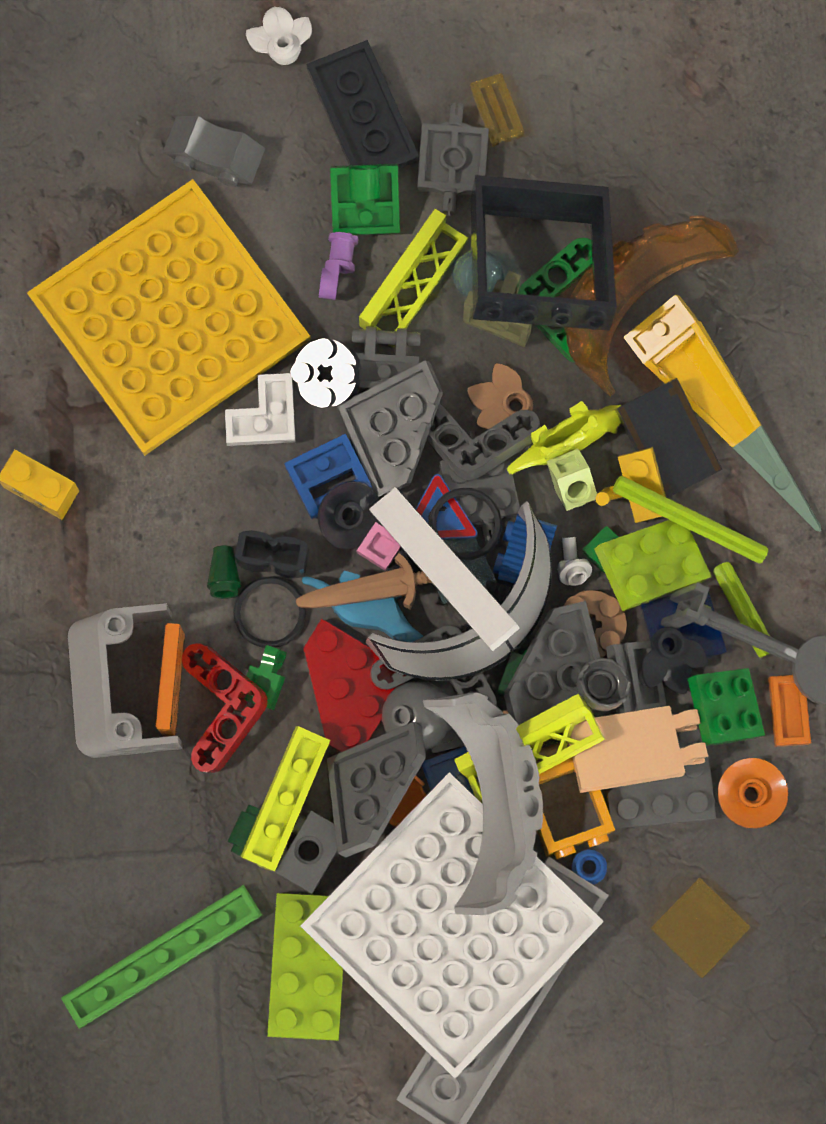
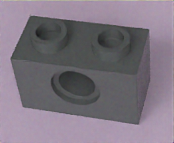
(304, 873)

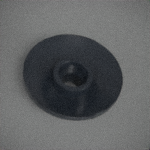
(351, 530)

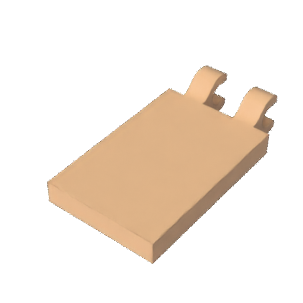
(636, 748)

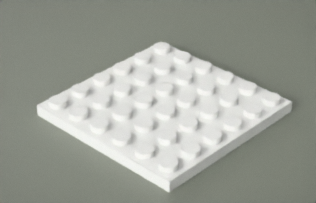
(440, 971)

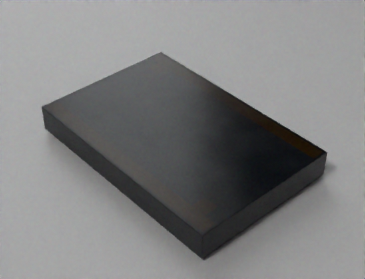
(670, 426)

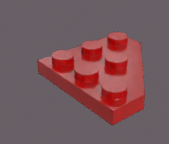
(342, 686)

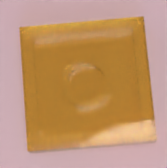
(700, 928)

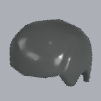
(603, 684)

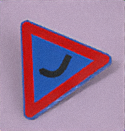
(451, 519)

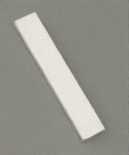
(444, 569)

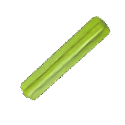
(739, 600)

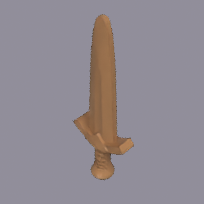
(369, 588)

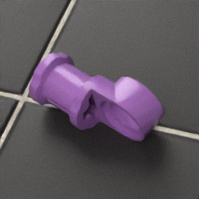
(339, 262)

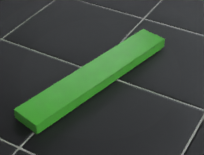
(161, 956)

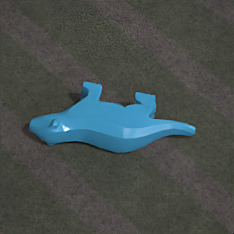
(375, 614)

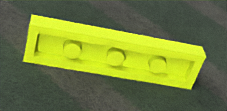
(406, 267)
(542, 728)
(285, 798)

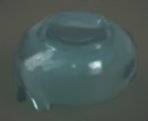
(462, 272)

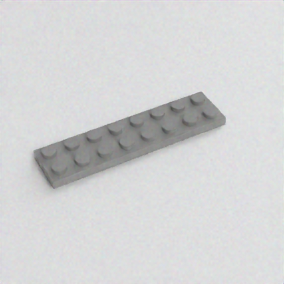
(452, 1100)

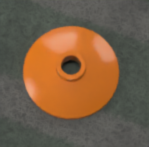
(765, 780)

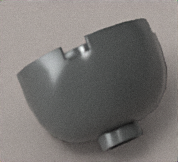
(407, 706)

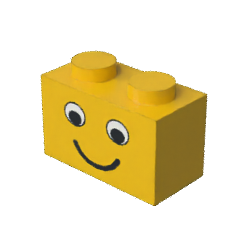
(38, 484)

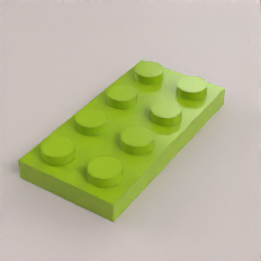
(303, 976)

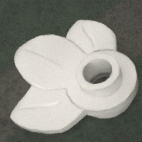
(280, 31)

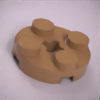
(608, 613)

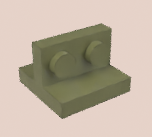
(513, 332)

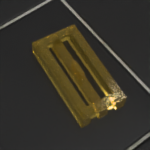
(505, 135)

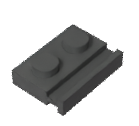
(639, 695)

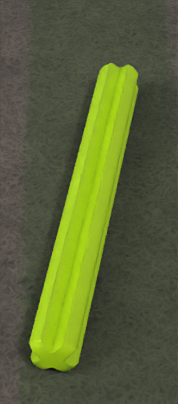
(690, 519)

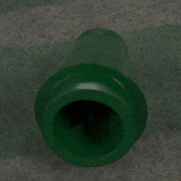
(223, 573)

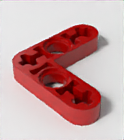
(234, 699)

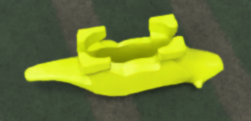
(571, 434)

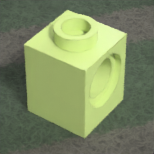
(572, 479)

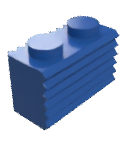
(510, 564)

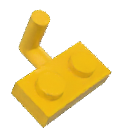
(642, 469)

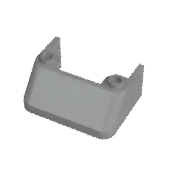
(96, 728)

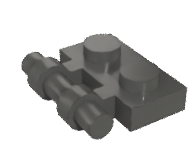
(381, 367)

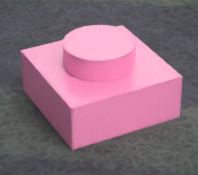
(379, 547)

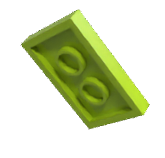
(652, 563)

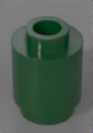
(242, 829)

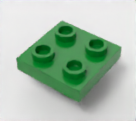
(365, 199)
(726, 706)

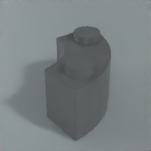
(213, 150)

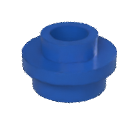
(595, 857)

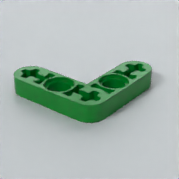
(532, 285)

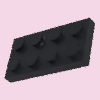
(362, 108)

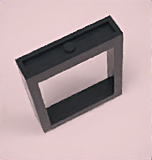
(546, 202)

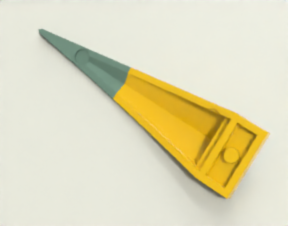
(679, 347)

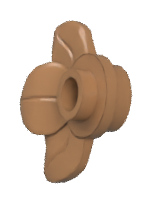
(497, 395)

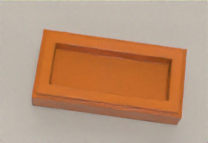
(788, 712)

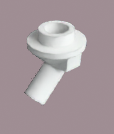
(573, 570)

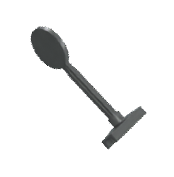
(807, 661)

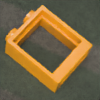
(593, 836)

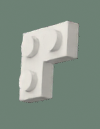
(271, 421)

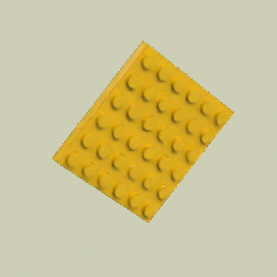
(169, 316)

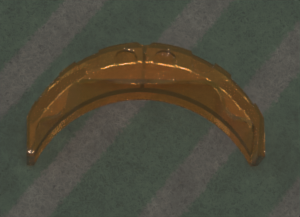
(637, 269)

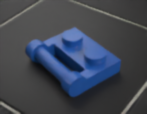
(321, 467)

